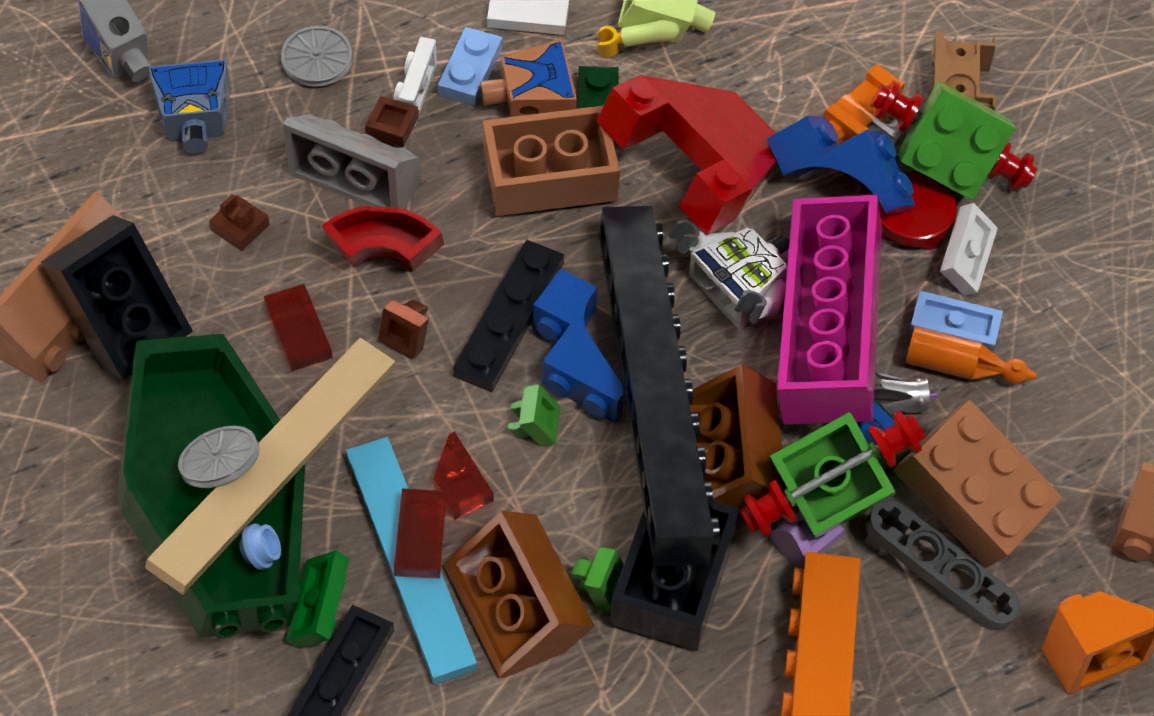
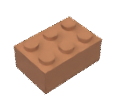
(549, 161)
(978, 484)

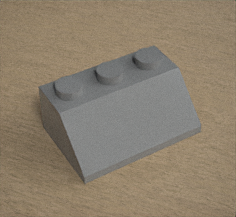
(350, 162)

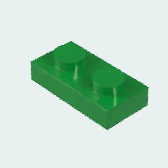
(318, 599)

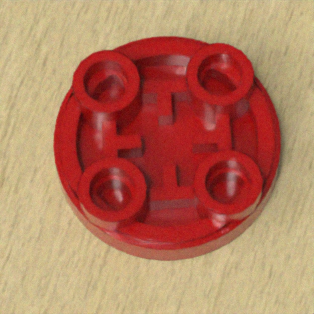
(927, 221)

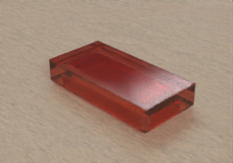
(298, 327)
(420, 533)

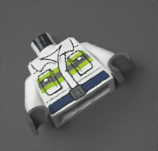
(736, 270)

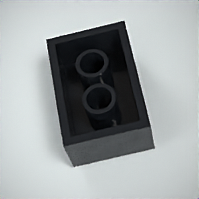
(115, 293)
(671, 600)

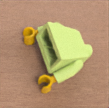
(652, 23)

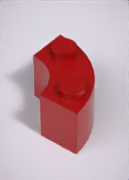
(383, 233)

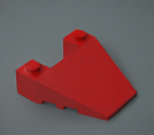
(710, 128)

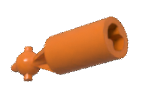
(962, 358)

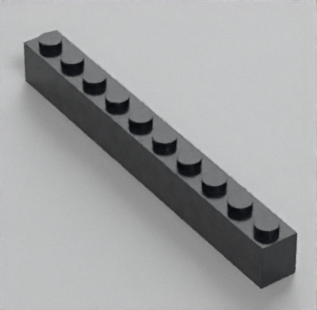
(655, 389)

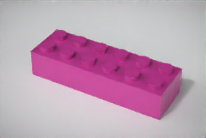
(830, 310)

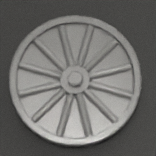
(316, 56)
(218, 456)

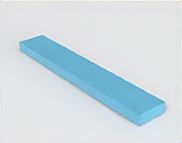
(424, 599)

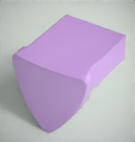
(796, 538)

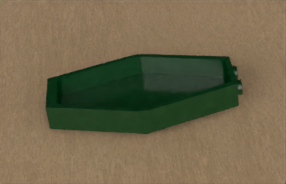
(173, 397)

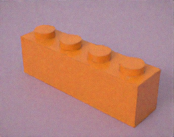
(824, 636)

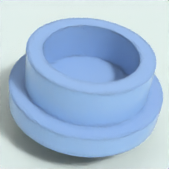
(260, 546)

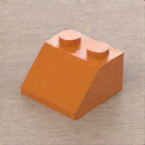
(1097, 639)

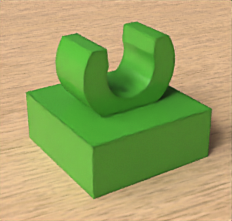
(537, 416)
(599, 577)

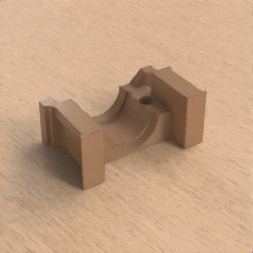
(960, 65)

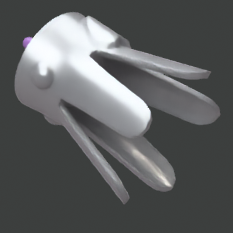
(910, 395)

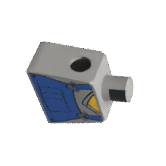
(115, 37)

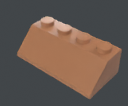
(33, 317)

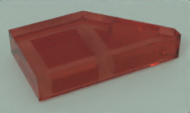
(461, 479)

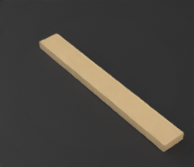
(281, 455)

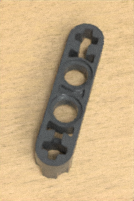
(937, 571)

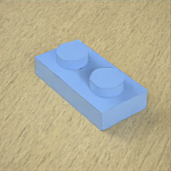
(469, 65)
(957, 318)

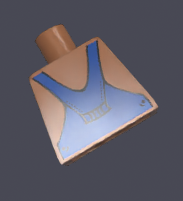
(533, 81)

